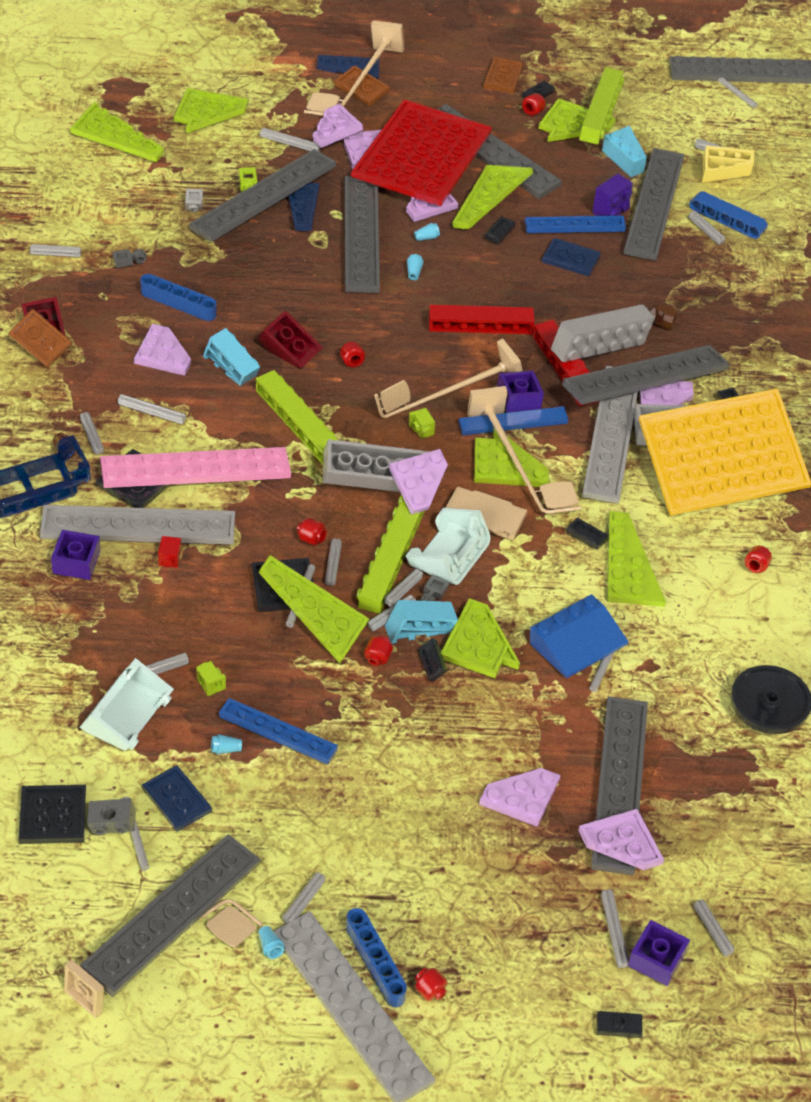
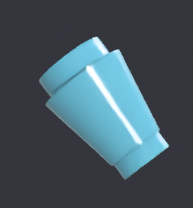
(427, 232)
(414, 266)
(224, 744)
(271, 943)

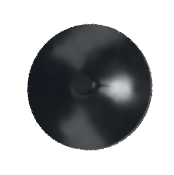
(771, 699)

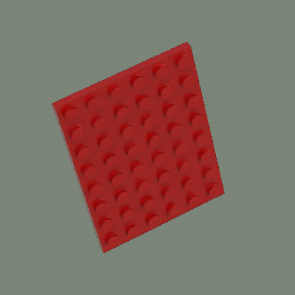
(421, 152)

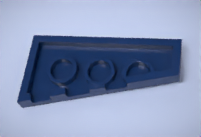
(342, 64)
(303, 206)

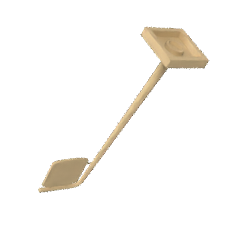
(385, 37)
(399, 393)
(556, 494)
(227, 925)

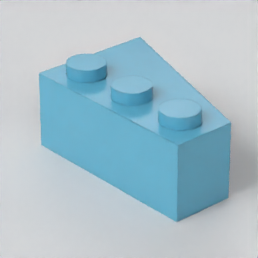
(625, 151)
(231, 356)
(420, 618)

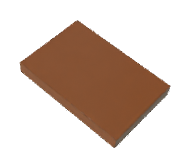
(503, 75)
(369, 89)
(40, 338)

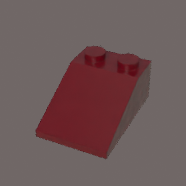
(48, 310)
(289, 341)

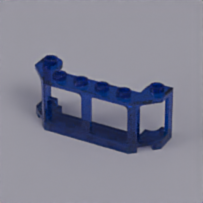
(48, 494)

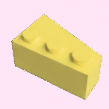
(726, 163)

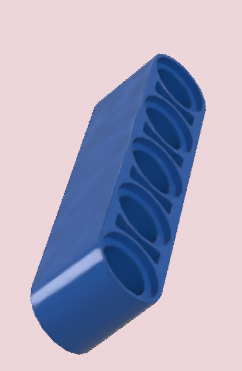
(728, 214)
(178, 297)
(376, 966)

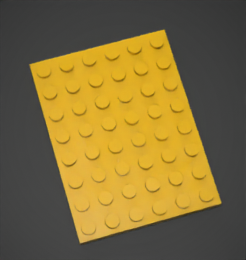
(724, 452)

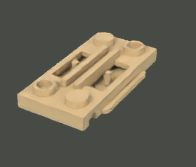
(499, 515)

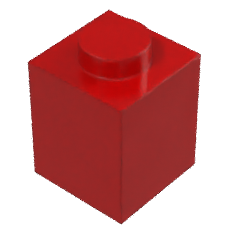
(169, 551)

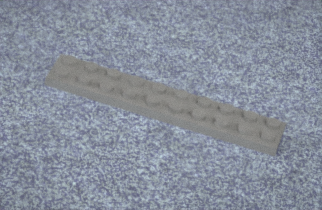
(610, 448)
(140, 523)
(354, 1009)

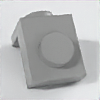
(194, 199)

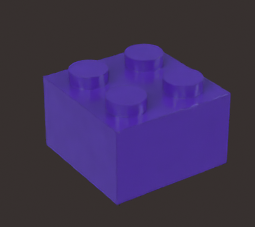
(613, 197)
(522, 391)
(76, 554)
(658, 952)

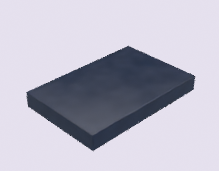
(571, 257)
(177, 798)

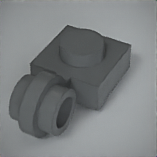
(125, 258)
(434, 589)

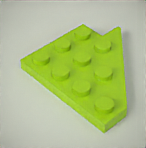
(206, 108)
(566, 120)
(496, 466)
(479, 642)

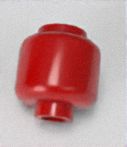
(533, 104)
(352, 354)
(312, 531)
(758, 559)
(378, 650)
(431, 984)

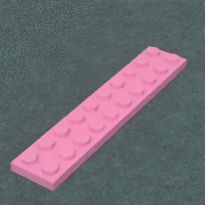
(194, 467)

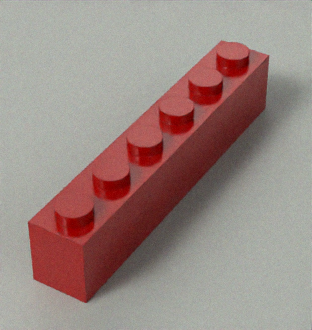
(481, 319)
(544, 336)

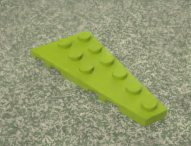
(114, 132)
(489, 190)
(629, 570)
(325, 615)

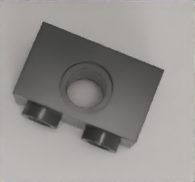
(101, 811)

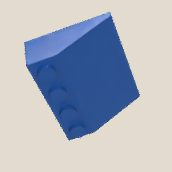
(577, 636)

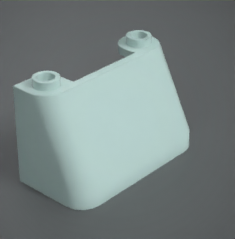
(455, 547)
(127, 706)

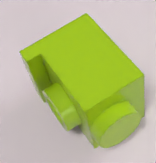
(247, 182)
(422, 423)
(210, 678)

